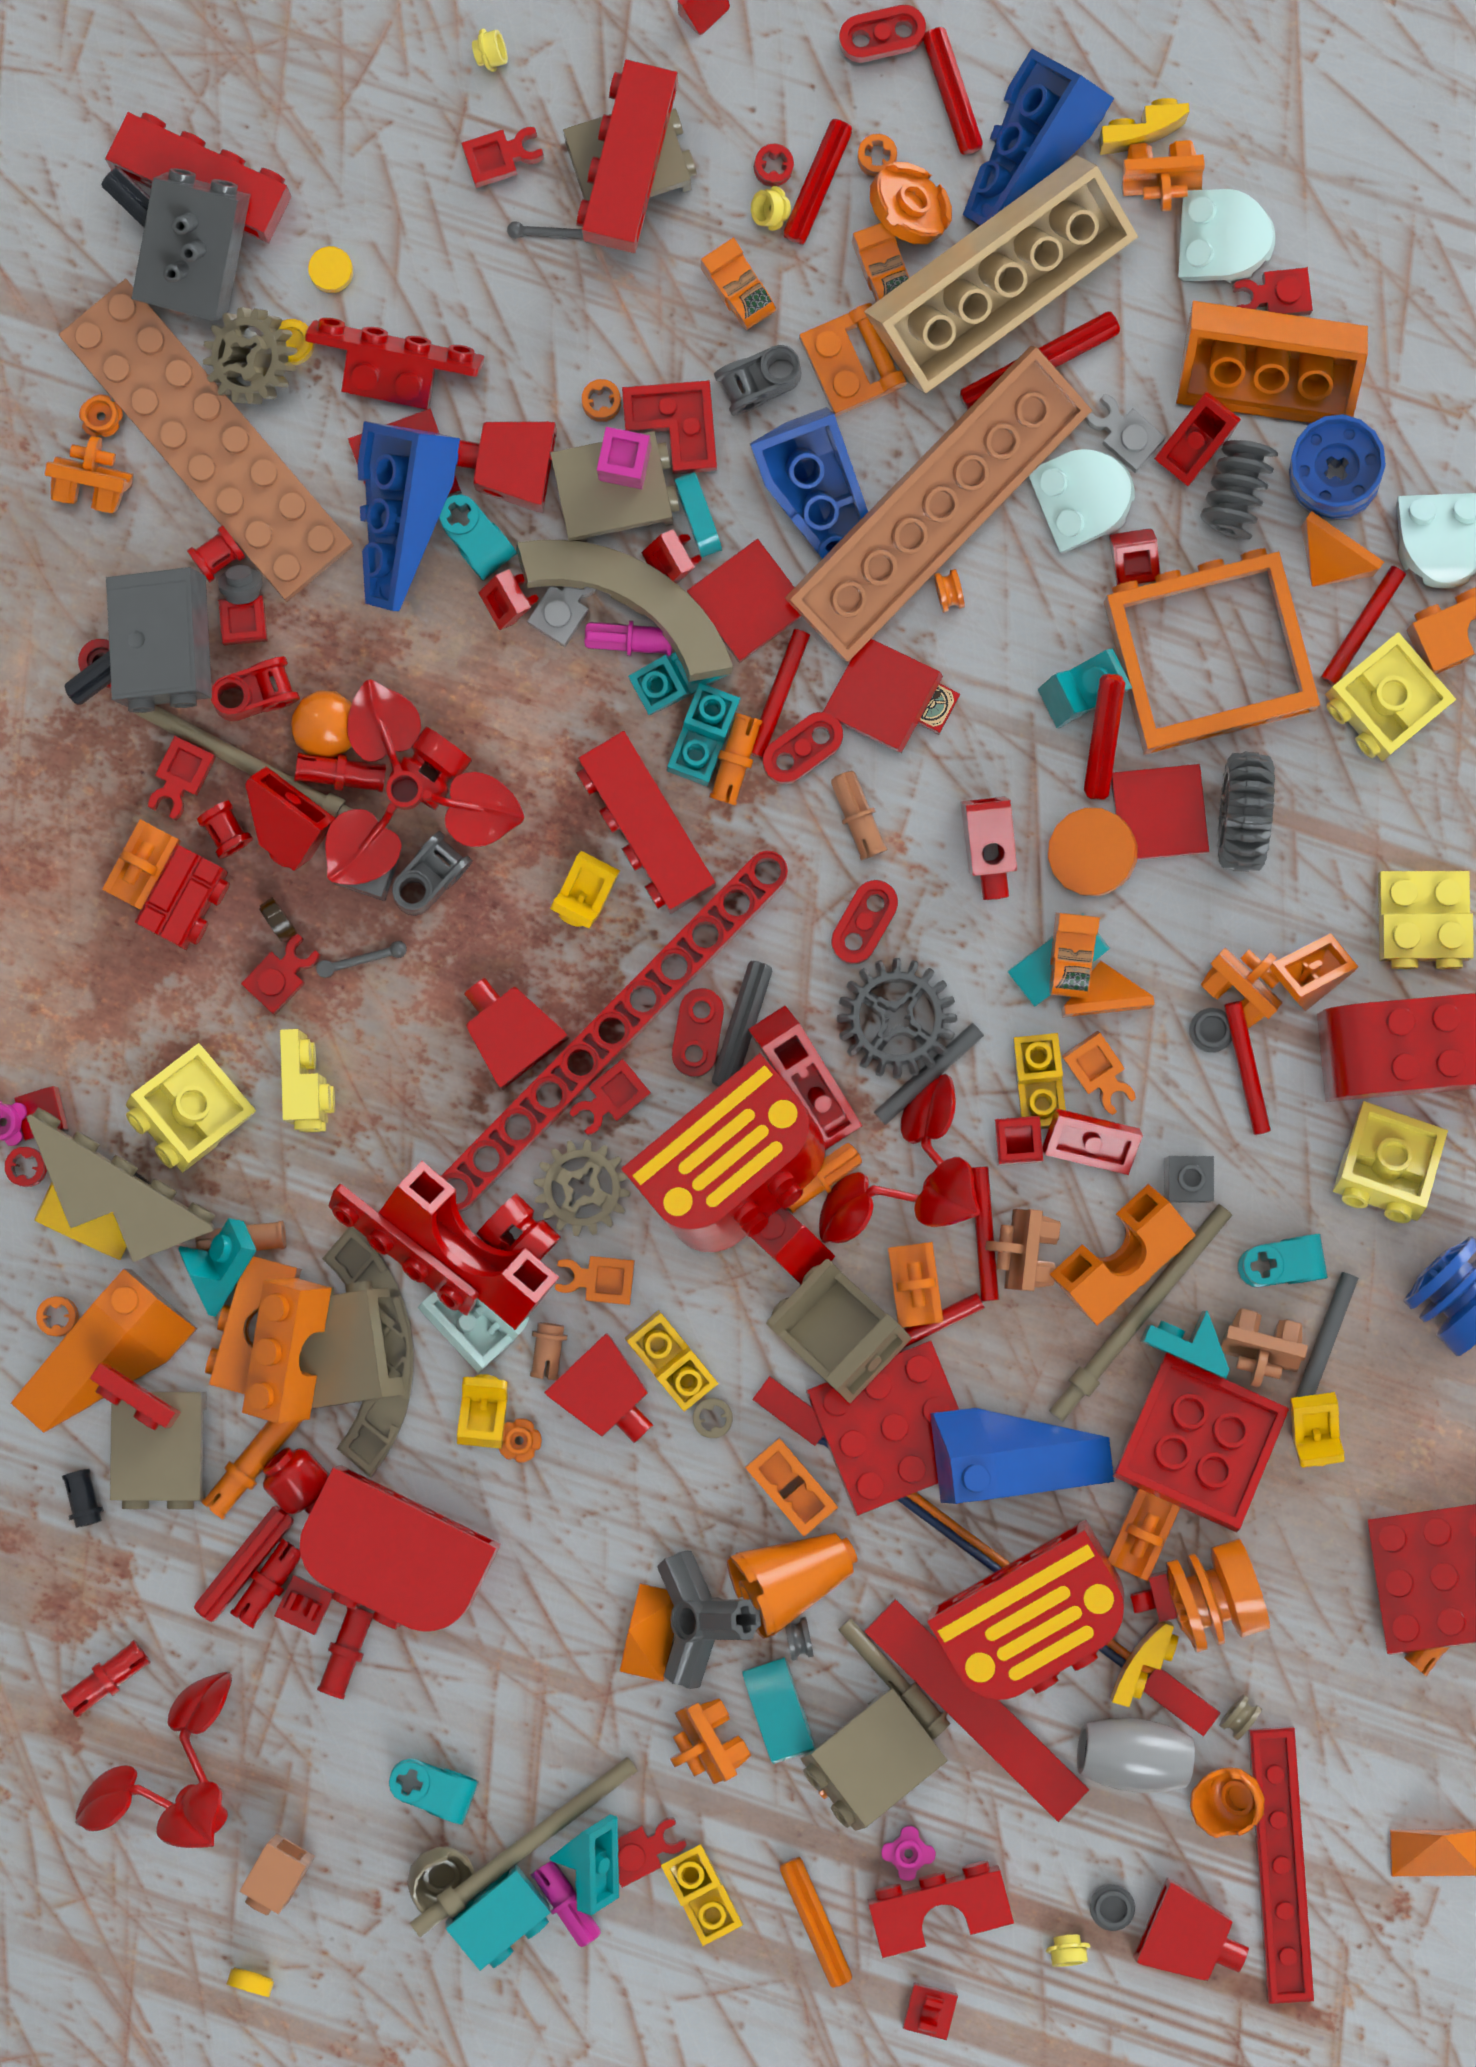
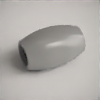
(1135, 1755)

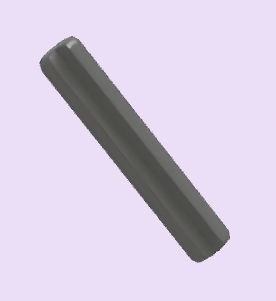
(743, 1017)

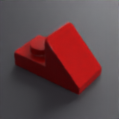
(1197, 438)
(792, 1244)

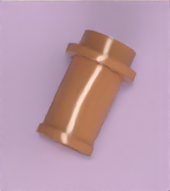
(547, 1348)

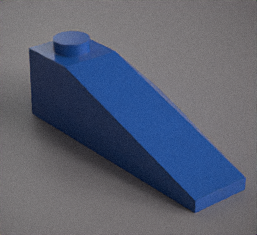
(1044, 125)
(812, 477)
(406, 490)
(1007, 1456)

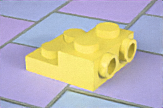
(1388, 698)
(1425, 918)
(304, 1095)
(188, 1108)
(1390, 1163)

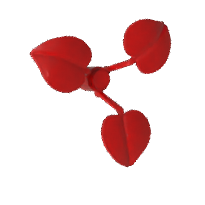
(358, 844)
(946, 1193)
(197, 1807)

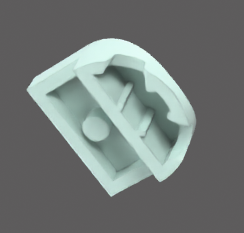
(1223, 236)
(1083, 496)
(1438, 537)
(475, 1336)

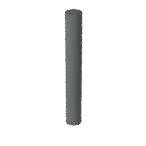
(916, 1084)
(1327, 1335)

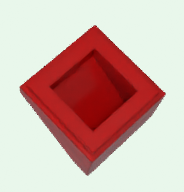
(702, 13)
(1135, 556)
(46, 1099)
(1018, 1140)

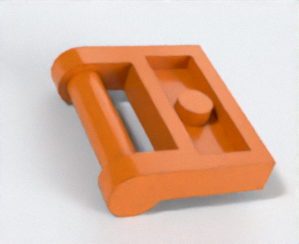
(838, 364)

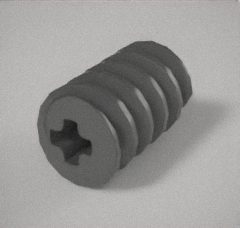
(1236, 487)

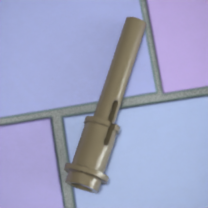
(918, 1703)

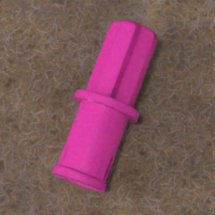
(626, 638)
(564, 1903)

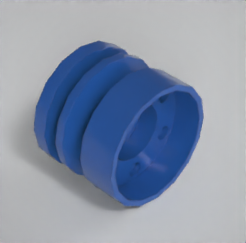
(1337, 442)
(1452, 1291)

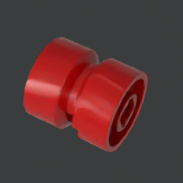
(440, 756)
(537, 1236)

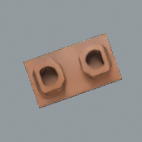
(1020, 1248)
(1263, 1353)

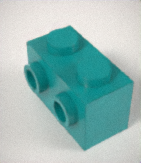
(499, 1918)

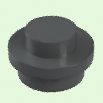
(240, 584)
(1210, 1030)
(1112, 1907)

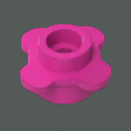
(14, 1115)
(908, 1839)

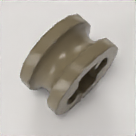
(716, 1431)
(1240, 1717)

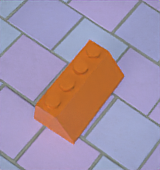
(1272, 362)

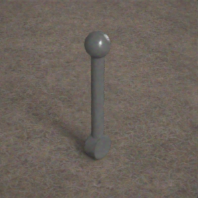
(516, 230)
(326, 968)

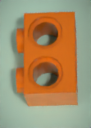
(791, 1486)

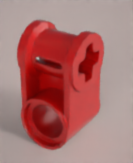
(257, 690)

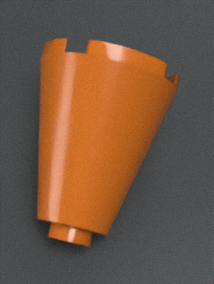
(790, 1577)

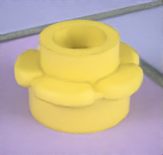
(489, 49)
(770, 208)
(1068, 1951)

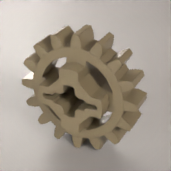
(265, 356)
(602, 1199)

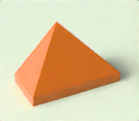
(1333, 555)
(1314, 970)
(1107, 994)
(649, 1634)
(1433, 1852)

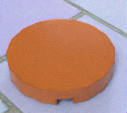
(910, 203)
(1092, 851)

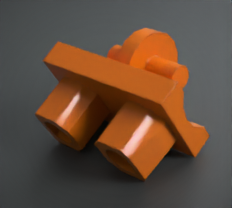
(1162, 176)
(107, 482)
(140, 864)
(1229, 971)
(915, 1284)
(1143, 1534)
(701, 1746)

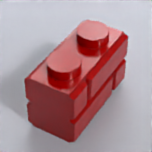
(183, 898)

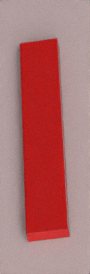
(982, 1718)
(1281, 1867)

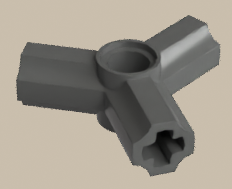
(700, 1619)

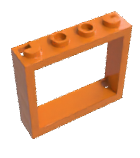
(1229, 721)

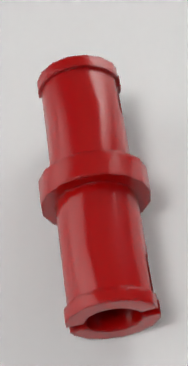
(340, 772)
(267, 1583)
(345, 1652)
(105, 1679)

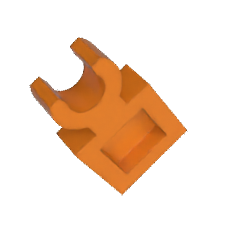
(1096, 1067)
(605, 1279)

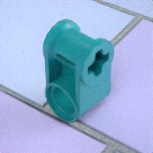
(480, 540)
(1290, 1262)
(442, 1792)

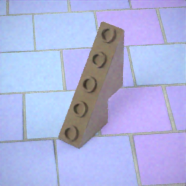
(95, 1186)

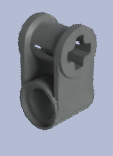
(756, 379)
(431, 873)

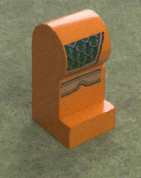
(879, 259)
(737, 284)
(1072, 954)

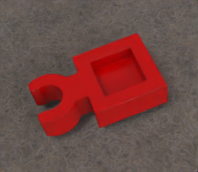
(493, 157)
(1281, 292)
(183, 770)
(276, 980)
(615, 1093)
(640, 1852)

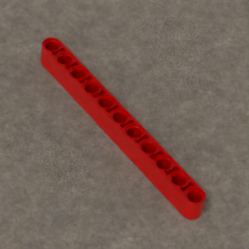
(618, 1009)

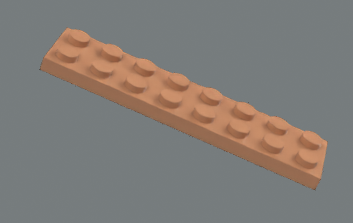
(206, 440)
(938, 503)

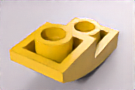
(1157, 122)
(1039, 1076)
(100, 1233)
(671, 1360)
(1152, 1650)
(702, 1895)

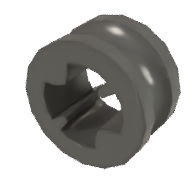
(799, 1639)

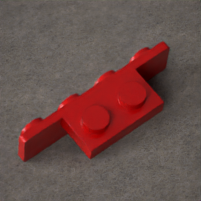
(389, 365)
(390, 1240)

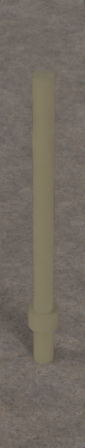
(331, 803)
(1085, 1379)
(452, 1900)

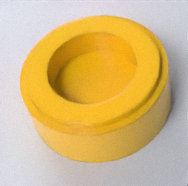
(330, 269)
(297, 340)
(250, 1981)

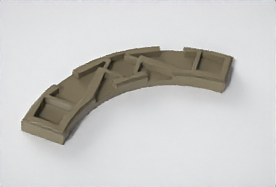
(636, 586)
(377, 1419)

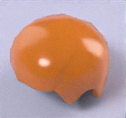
(321, 724)
(1227, 1802)

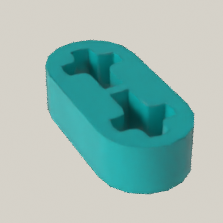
(698, 514)

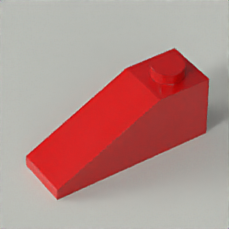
(804, 1071)

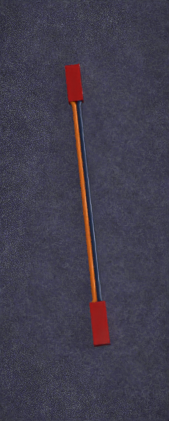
(1159, 1684)

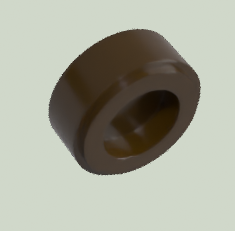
(277, 920)

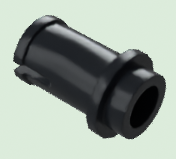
(82, 1498)

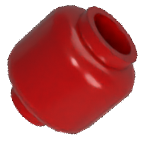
(294, 1480)

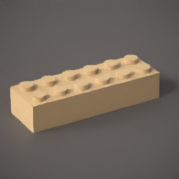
(1001, 273)

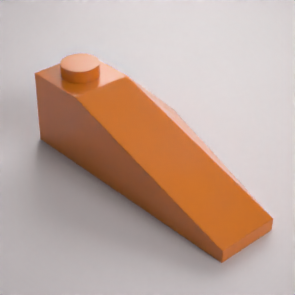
(123, 1327)

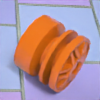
(1217, 1595)

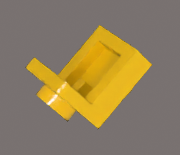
(585, 890)
(482, 1411)
(1316, 1430)

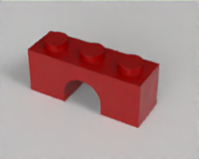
(976, 1893)

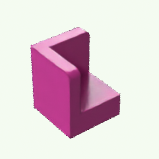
(624, 458)

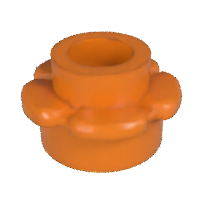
(96, 405)
(531, 1437)

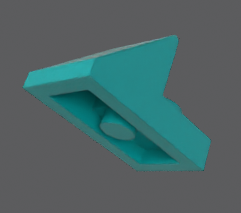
(1075, 691)
(220, 1268)
(1201, 1350)
(596, 1864)

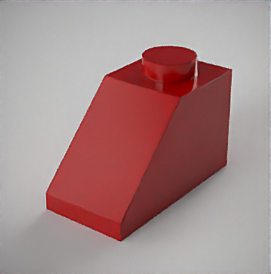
(285, 819)

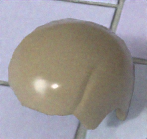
(434, 1873)

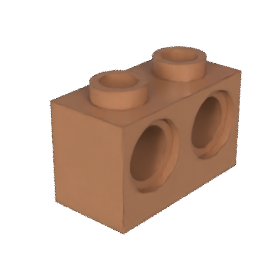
(276, 1875)

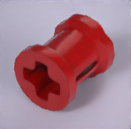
(216, 553)
(224, 829)

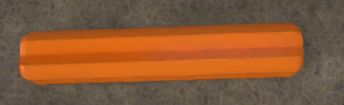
(815, 1922)

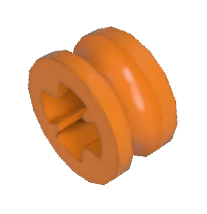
(865, 162)
(598, 387)
(949, 590)
(57, 1302)

